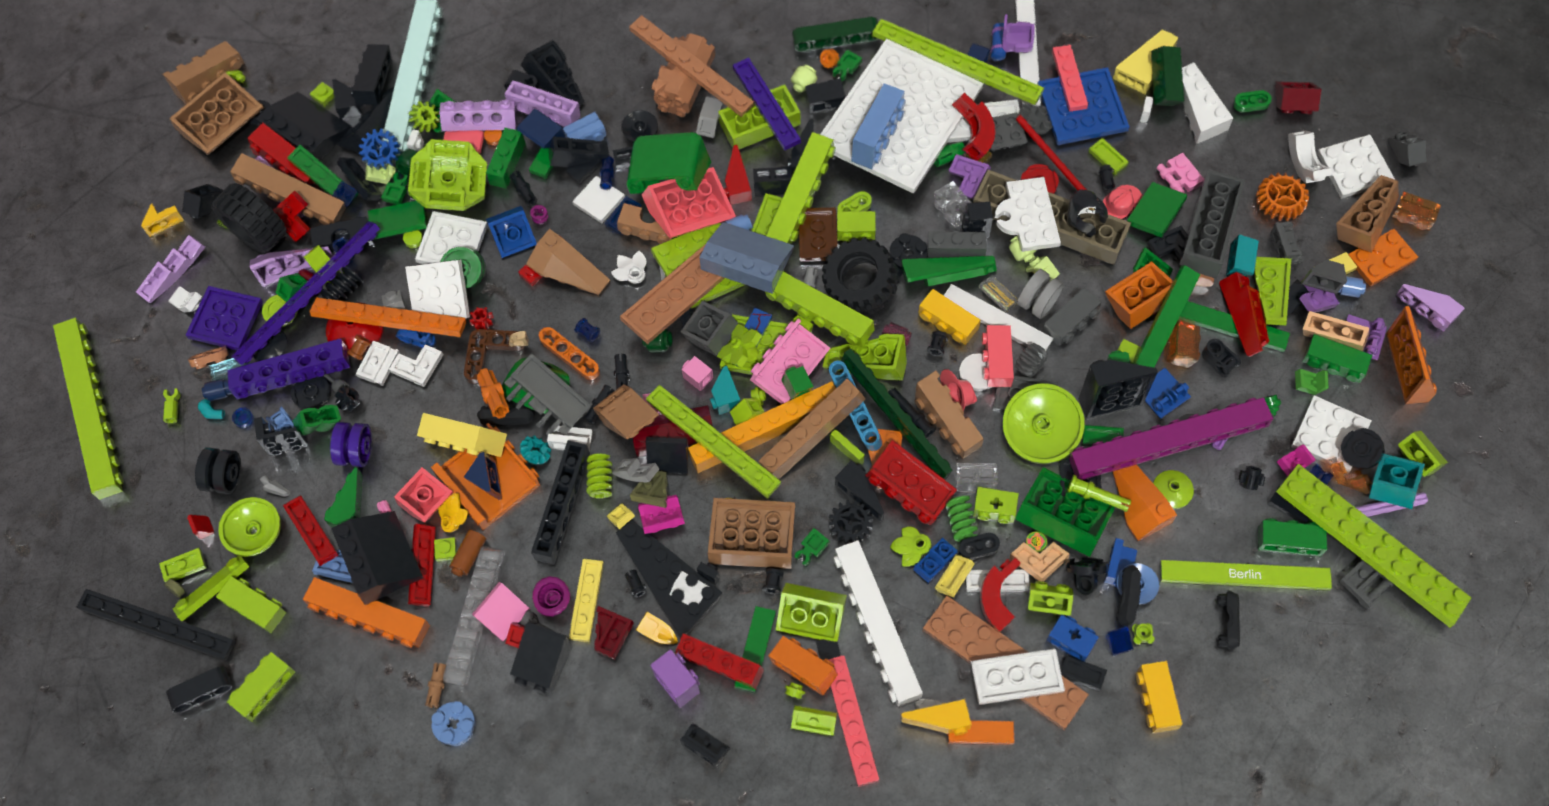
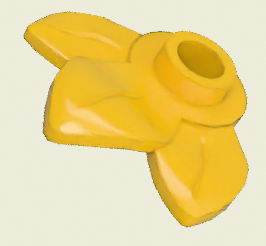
(452, 514)

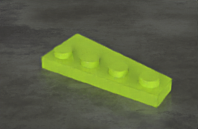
(1273, 283)

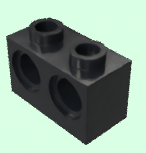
(978, 218)

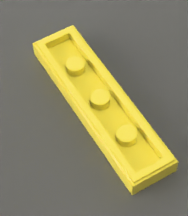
(586, 600)

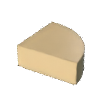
(519, 339)

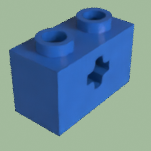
(1061, 638)

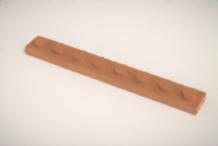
(691, 66)

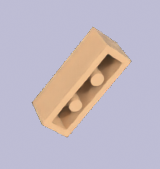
(1336, 330)

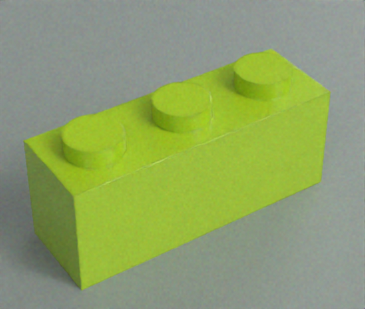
(251, 603)
(260, 686)

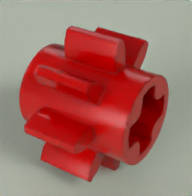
(481, 318)

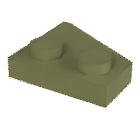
(652, 492)

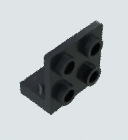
(277, 442)

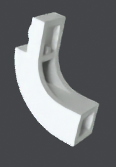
(1305, 158)

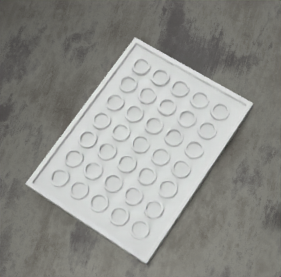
(927, 117)

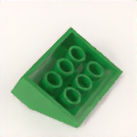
(1064, 518)

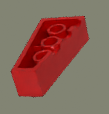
(275, 151)

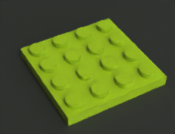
(678, 250)

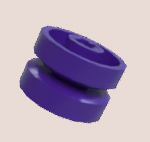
(351, 444)

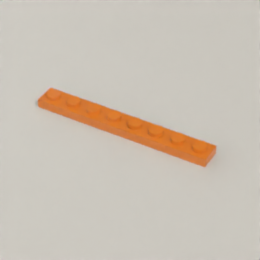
(388, 317)

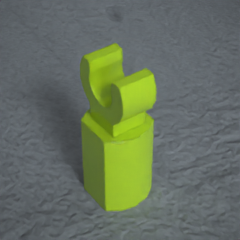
(170, 411)

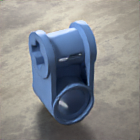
(280, 420)

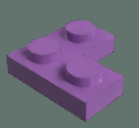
(971, 171)
(1318, 299)

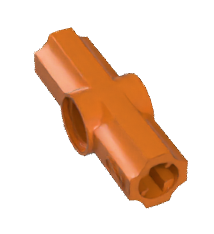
(492, 393)

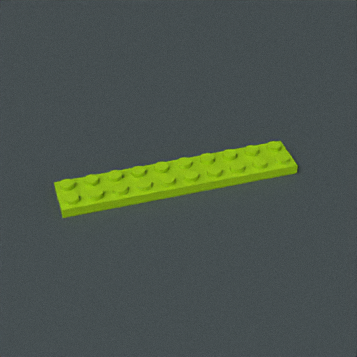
(1374, 545)

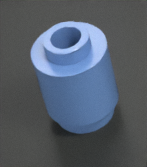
(741, 221)
(1354, 287)

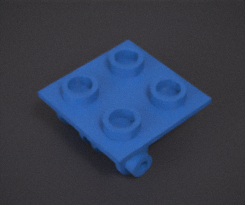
(1166, 393)

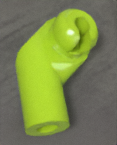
(237, 76)

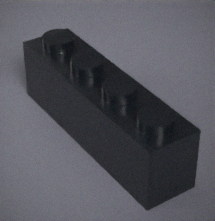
(371, 74)

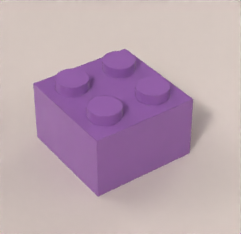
(675, 678)

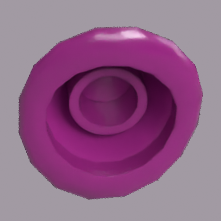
(551, 596)

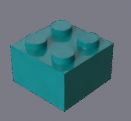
(1397, 481)

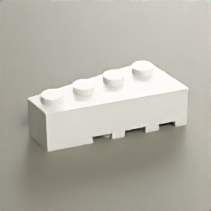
(1202, 106)

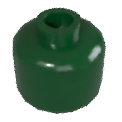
(404, 161)
(660, 343)

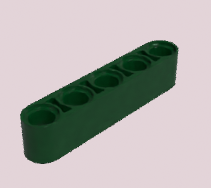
(834, 34)

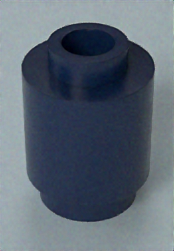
(216, 390)

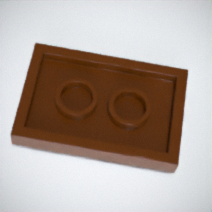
(818, 234)

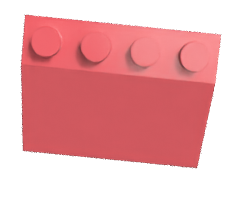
(688, 211)

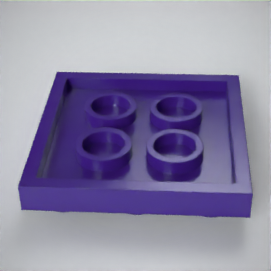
(224, 318)

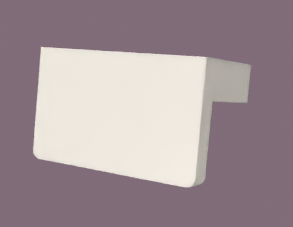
(581, 435)

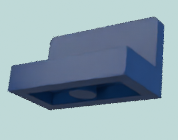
(1119, 558)

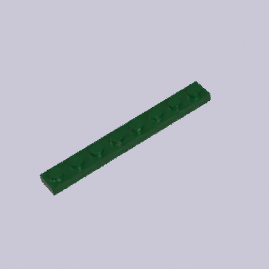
(898, 417)

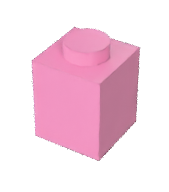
(697, 373)

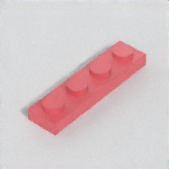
(1069, 78)

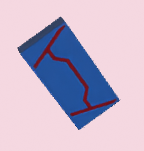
(758, 321)

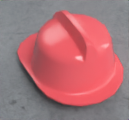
(1122, 201)
(960, 389)

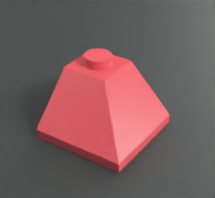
(422, 495)

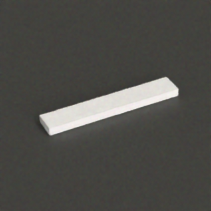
(991, 315)

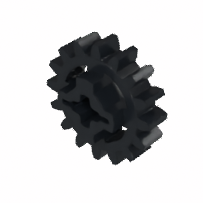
(843, 520)

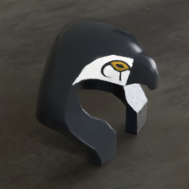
(1085, 202)

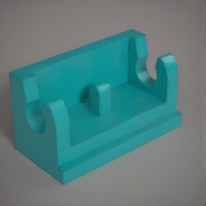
(1242, 256)

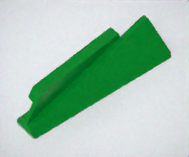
(947, 269)

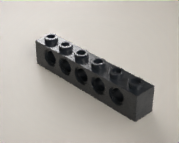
(560, 502)

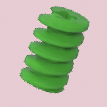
(960, 519)

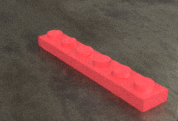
(852, 724)

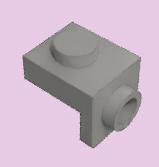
(393, 300)

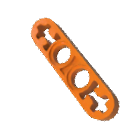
(571, 351)

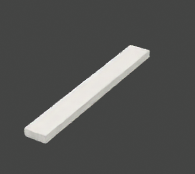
(1028, 61)

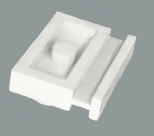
(377, 363)

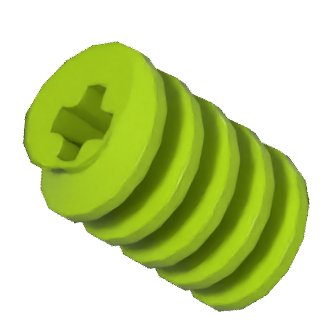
(597, 476)

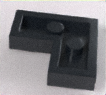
(1171, 241)

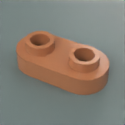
(200, 360)

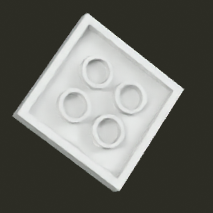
(1354, 165)
(449, 232)
(438, 288)
(1325, 428)

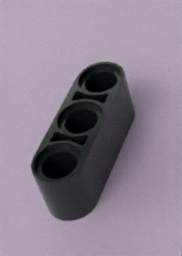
(198, 689)

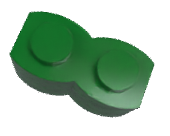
(317, 419)

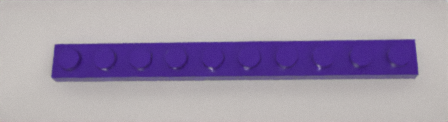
(302, 296)

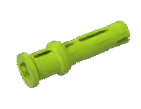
(1088, 490)

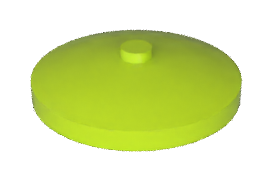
(1043, 423)

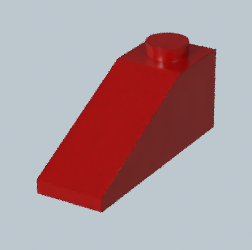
(736, 180)

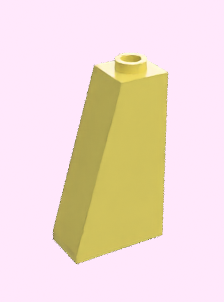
(1137, 68)

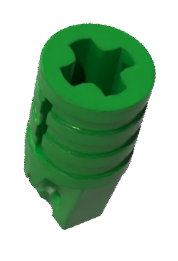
(948, 153)

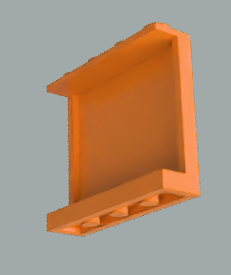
(514, 478)

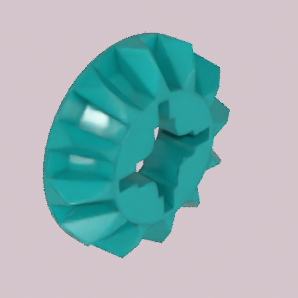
(536, 456)

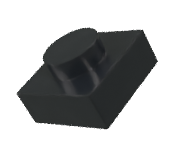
(709, 572)

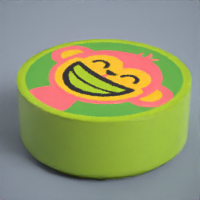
(1037, 541)

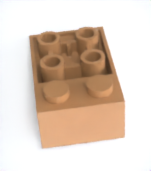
(625, 412)

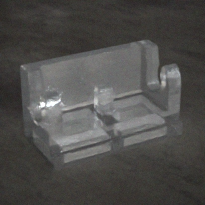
(974, 475)

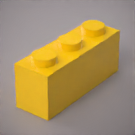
(949, 317)
(1159, 697)

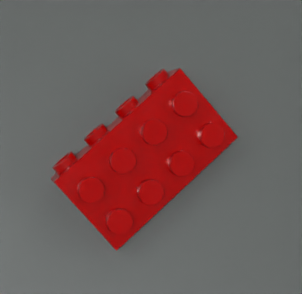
(910, 483)

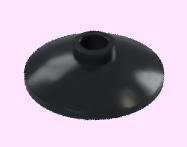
(639, 120)
(275, 347)

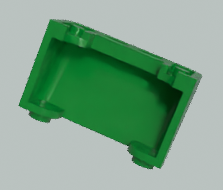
(668, 157)

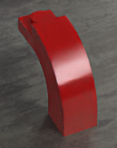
(981, 126)
(991, 604)

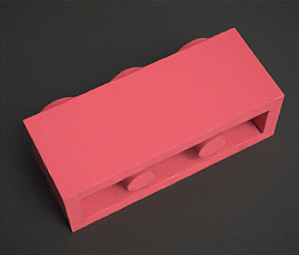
(998, 356)

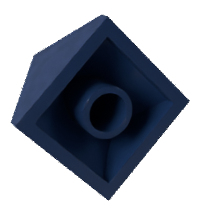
(540, 129)
(485, 475)

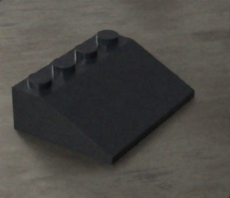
(304, 124)
(1115, 387)
(376, 555)

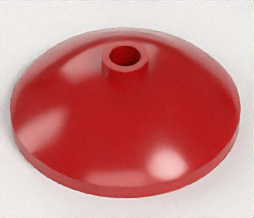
(342, 330)

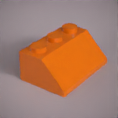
(1139, 294)

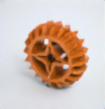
(1283, 202)

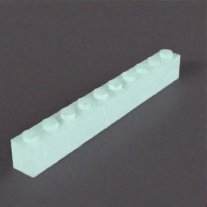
(413, 69)

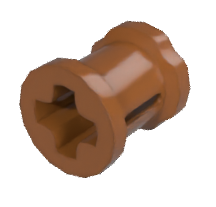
(359, 347)

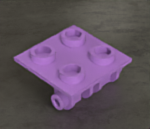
(1376, 334)

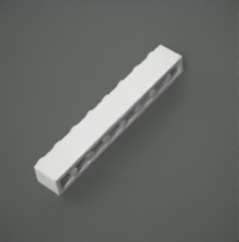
(878, 624)

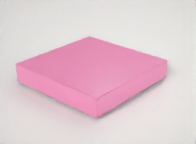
(500, 610)

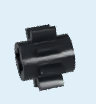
(347, 399)
(1251, 478)

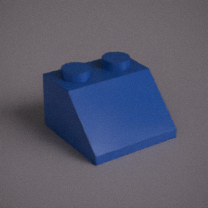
(511, 231)

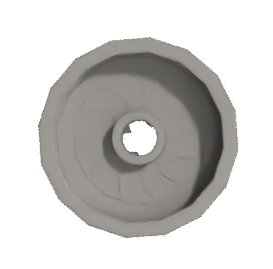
(1040, 293)

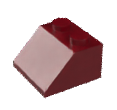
(1297, 96)

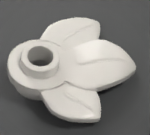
(628, 267)

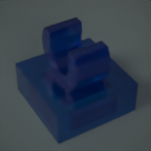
(345, 193)

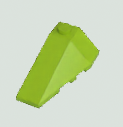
(882, 355)

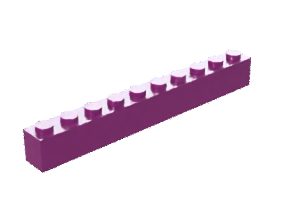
(1170, 439)

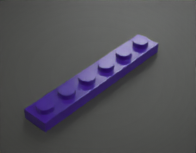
(766, 104)

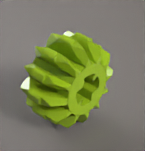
(428, 113)

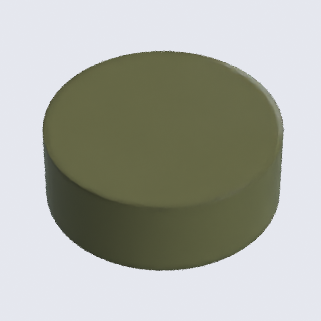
(174, 588)

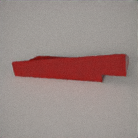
(1246, 312)

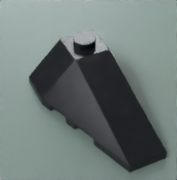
(552, 72)
(370, 120)

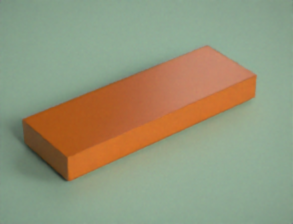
(986, 733)

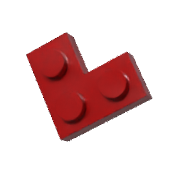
(288, 211)

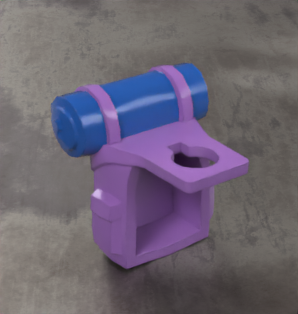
(1011, 38)

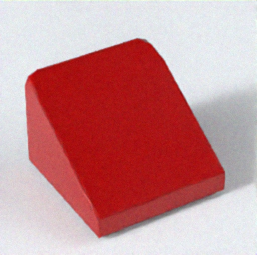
(200, 525)

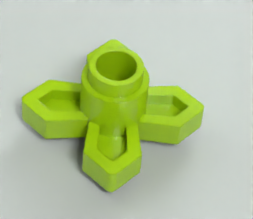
(742, 346)

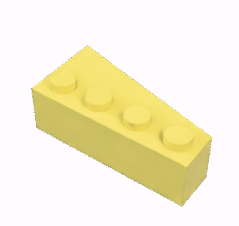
(461, 435)

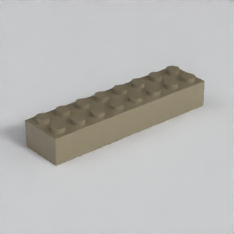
(1103, 245)

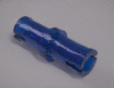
(606, 173)

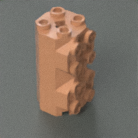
(673, 88)

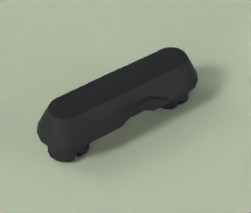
(513, 417)
(1130, 595)
(1232, 638)

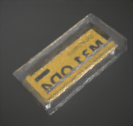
(998, 294)

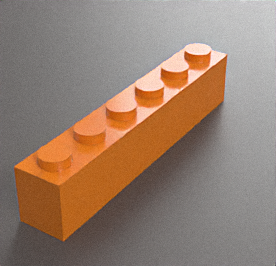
(373, 616)

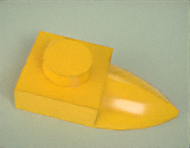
(656, 630)

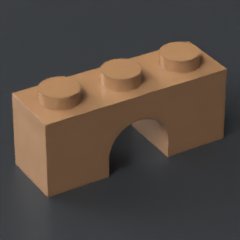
(631, 223)

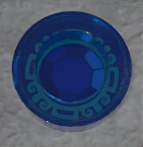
(242, 417)

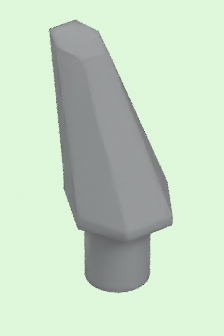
(273, 487)

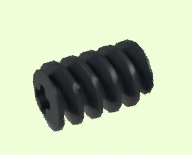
(341, 285)

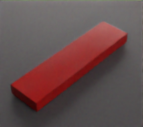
(310, 530)
(424, 554)

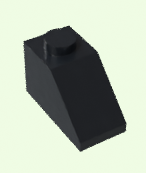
(344, 102)
(198, 200)

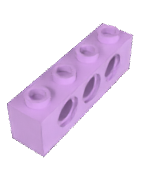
(557, 108)
(471, 122)

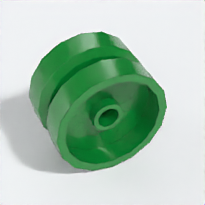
(473, 262)

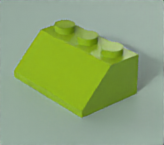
(810, 612)

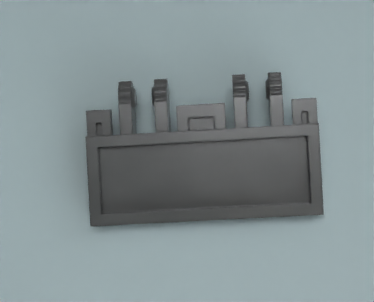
(548, 393)

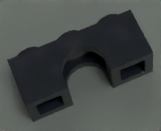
(326, 234)

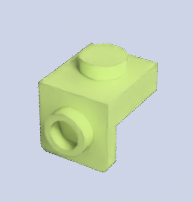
(381, 175)
(1044, 264)

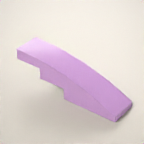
(169, 271)

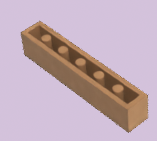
(280, 185)
(812, 429)

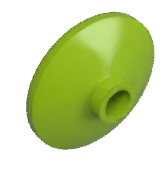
(1176, 497)

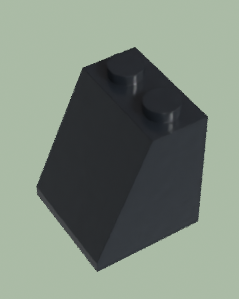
(540, 658)

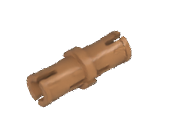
(435, 685)

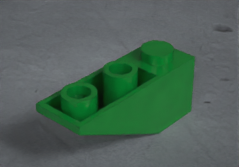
(347, 501)

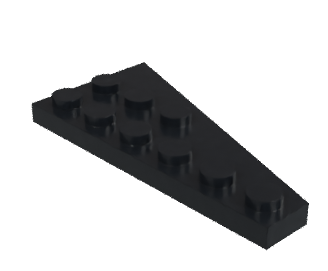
(660, 570)

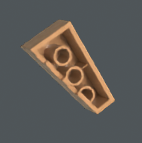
(202, 71)
(1367, 217)
(947, 416)

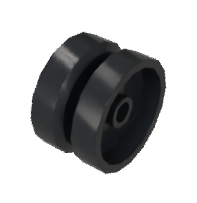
(218, 470)

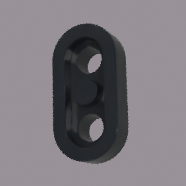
(977, 544)

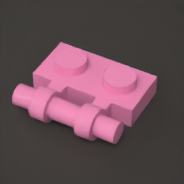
(1184, 171)

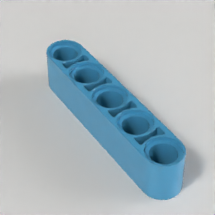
(859, 413)

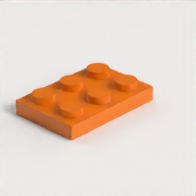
(1387, 258)

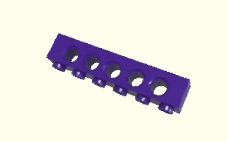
(288, 369)

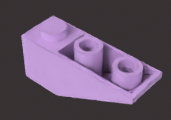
(1434, 306)

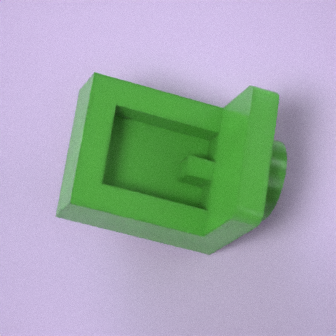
(1311, 382)

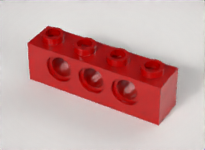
(719, 661)

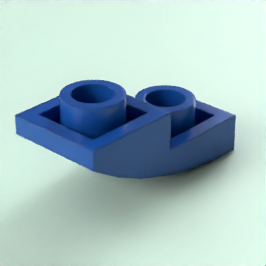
(935, 560)

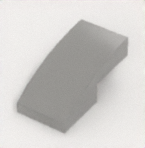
(635, 471)

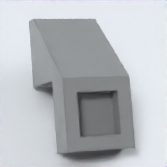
(709, 117)

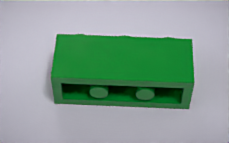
(505, 158)
(1337, 358)
(1292, 537)

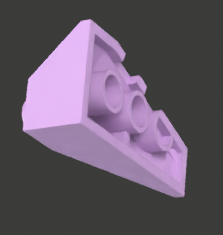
(272, 266)

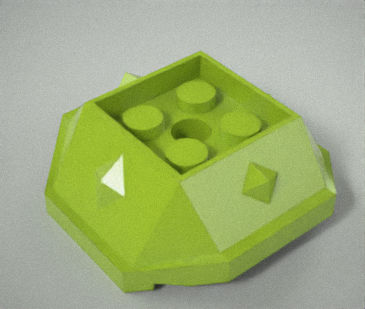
(445, 161)

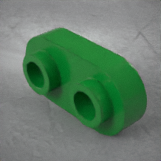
(1250, 101)

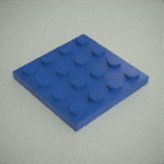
(1101, 118)

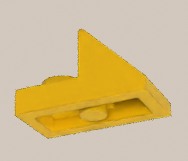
(156, 222)

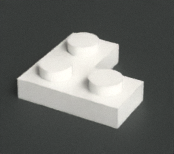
(417, 370)

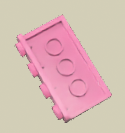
(793, 349)

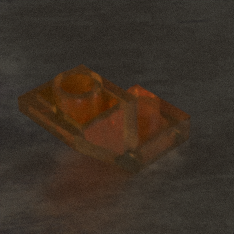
(1353, 480)

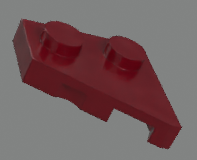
(611, 632)

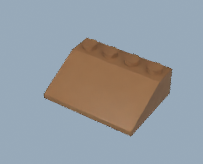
(215, 113)
(751, 533)

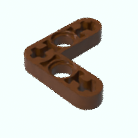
(485, 343)

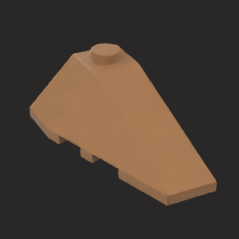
(560, 261)

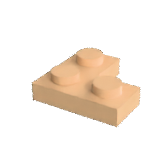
(1042, 564)

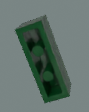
(1167, 76)

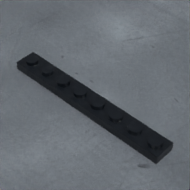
(156, 624)

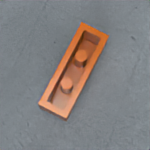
(803, 664)

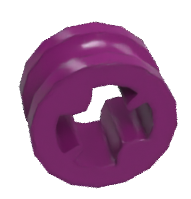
(541, 210)

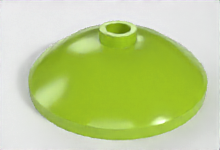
(241, 519)

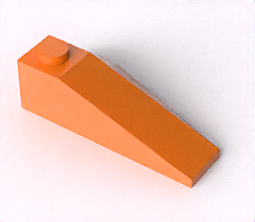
(1148, 506)

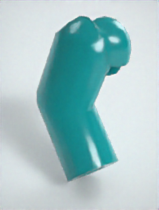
(208, 412)

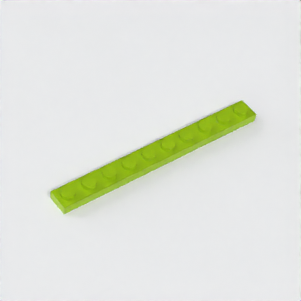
(960, 62)

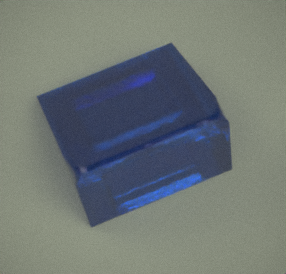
(1119, 641)

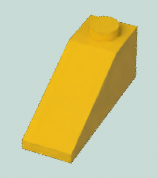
(945, 718)

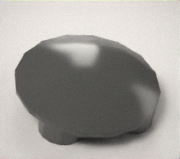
(1036, 117)

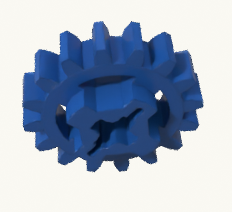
(386, 152)

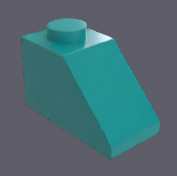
(724, 393)

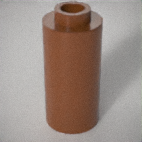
(467, 553)

